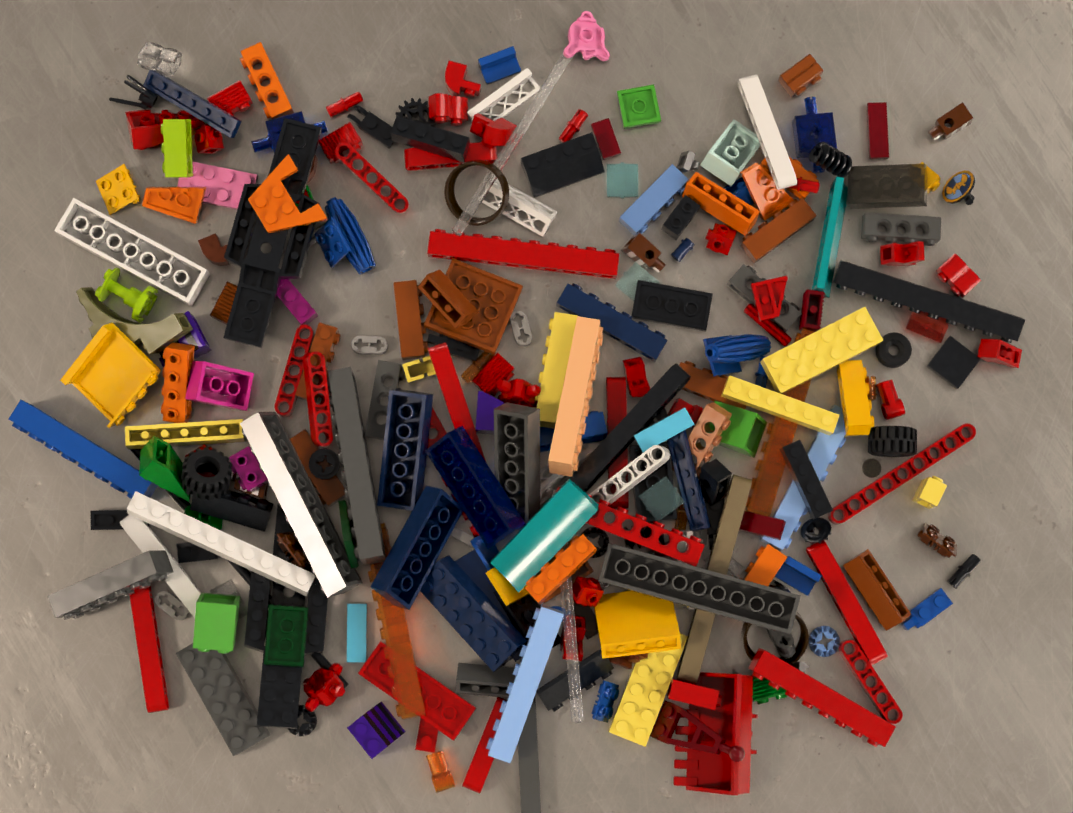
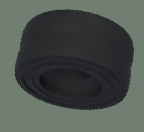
(903, 345)

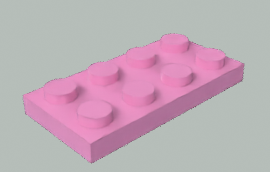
(222, 184)

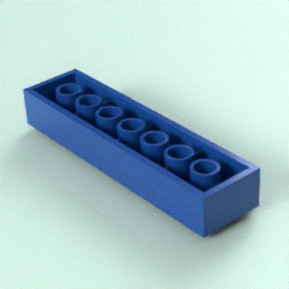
(80, 449)

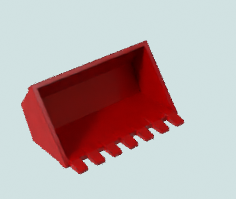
(731, 721)

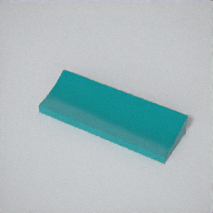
(830, 237)
(544, 534)

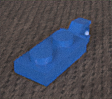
(927, 609)

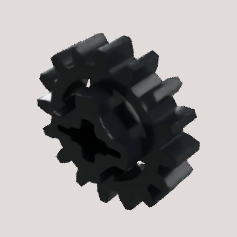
(420, 111)

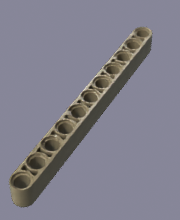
(719, 562)

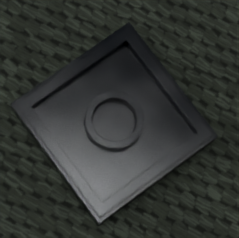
(953, 362)

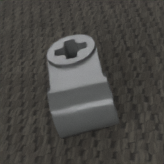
(783, 642)

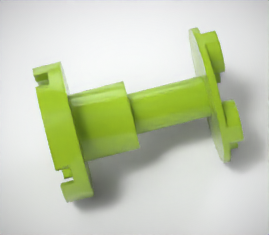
(140, 301)

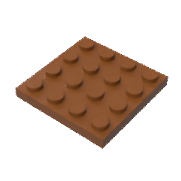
(492, 298)

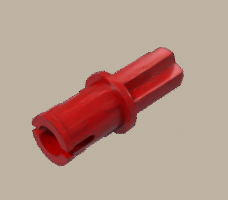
(344, 104)
(573, 125)
(806, 185)

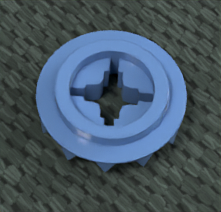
(816, 636)

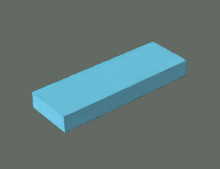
(664, 429)
(356, 632)

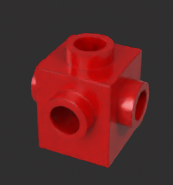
(208, 140)
(720, 238)
(587, 591)

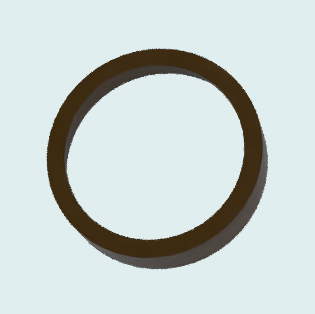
(450, 195)
(799, 649)

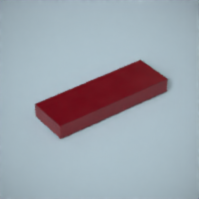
(877, 130)
(762, 525)

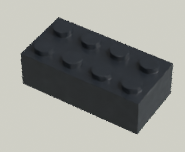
(649, 481)

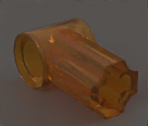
(441, 776)

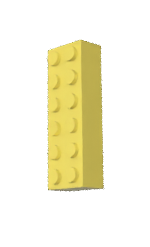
(821, 351)
(645, 695)

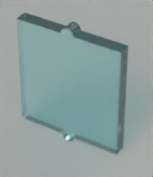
(622, 180)
(628, 282)
(661, 499)

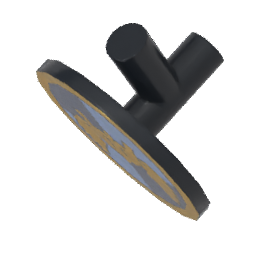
(959, 188)

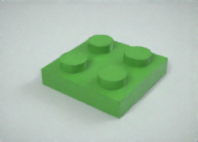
(639, 106)

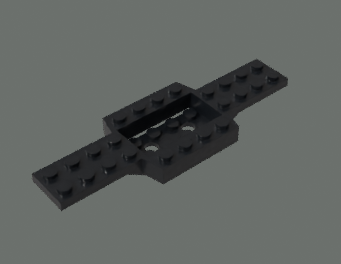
(260, 270)
(282, 684)

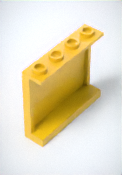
(112, 373)
(635, 624)

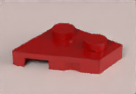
(769, 297)

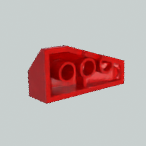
(146, 126)

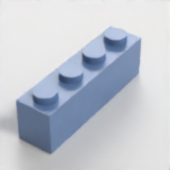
(653, 200)

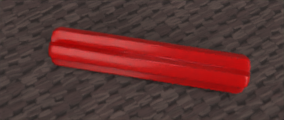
(768, 325)

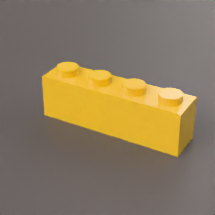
(854, 398)

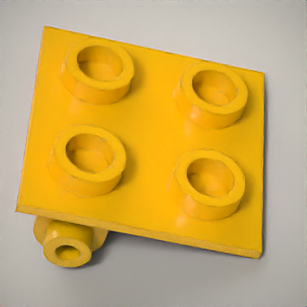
(117, 189)

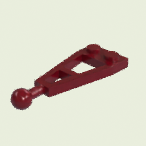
(666, 725)

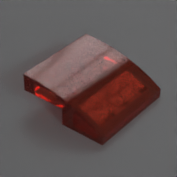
(927, 326)

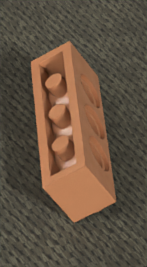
(720, 418)

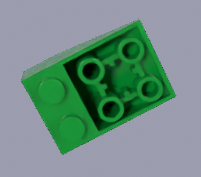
(162, 466)

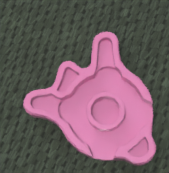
(587, 38)

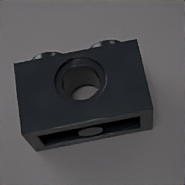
(680, 217)
(714, 481)

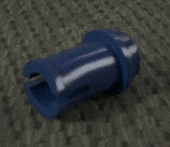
(682, 249)

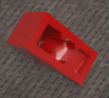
(999, 352)

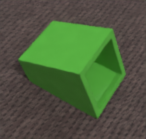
(744, 430)
(216, 622)

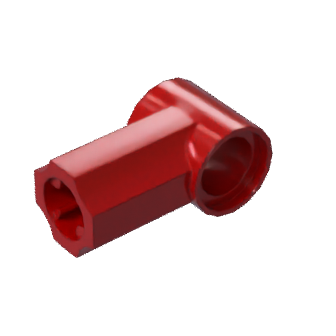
(891, 404)

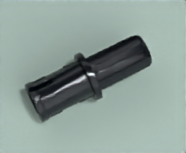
(964, 571)

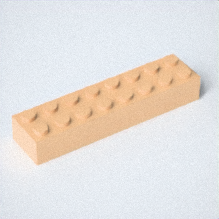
(575, 397)

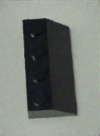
(562, 165)
(590, 670)

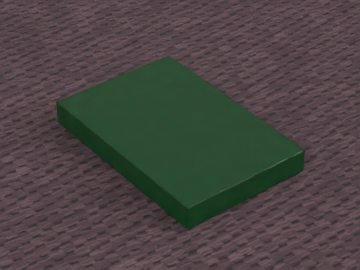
(349, 542)
(286, 636)

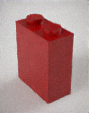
(694, 694)

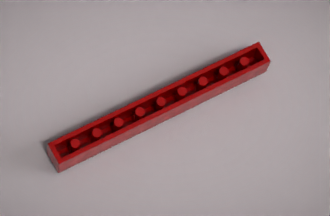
(523, 254)

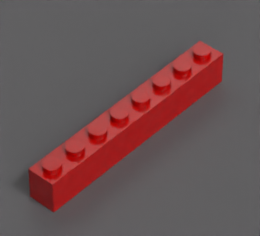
(821, 697)

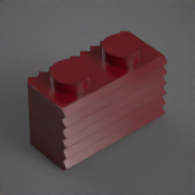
(811, 310)

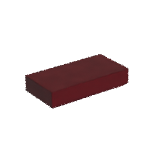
(605, 139)

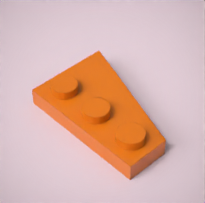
(764, 191)
(176, 201)

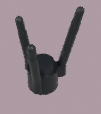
(146, 97)

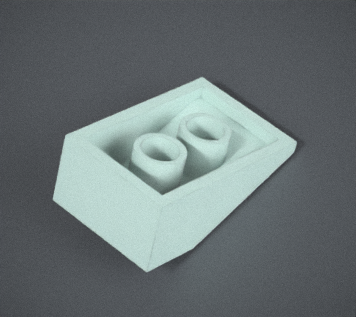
(731, 152)

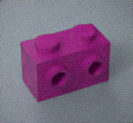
(248, 469)

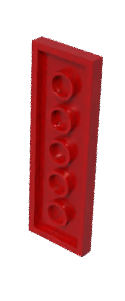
(442, 706)

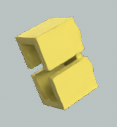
(415, 369)
(929, 492)

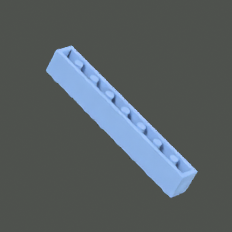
(821, 455)
(525, 684)

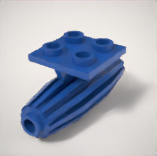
(344, 237)
(727, 351)

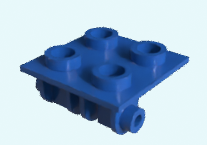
(608, 694)

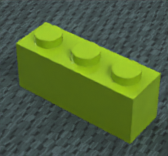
(177, 148)

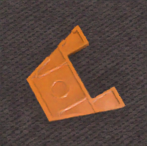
(276, 206)

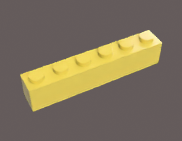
(555, 367)
(780, 405)
(186, 433)

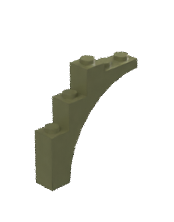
(153, 336)

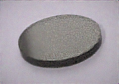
(871, 468)

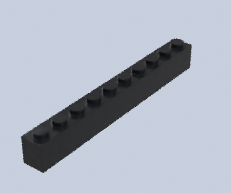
(928, 300)

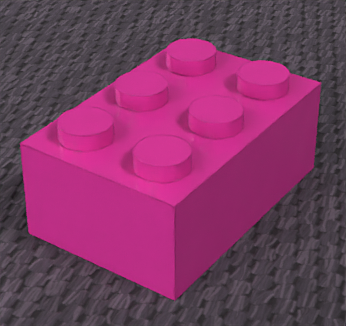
(219, 385)

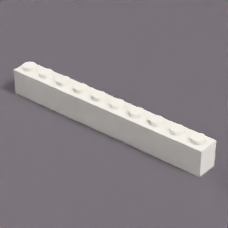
(220, 543)

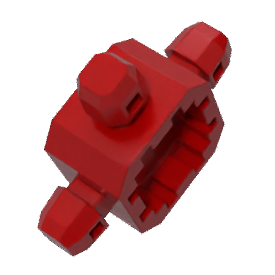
(518, 392)
(323, 696)

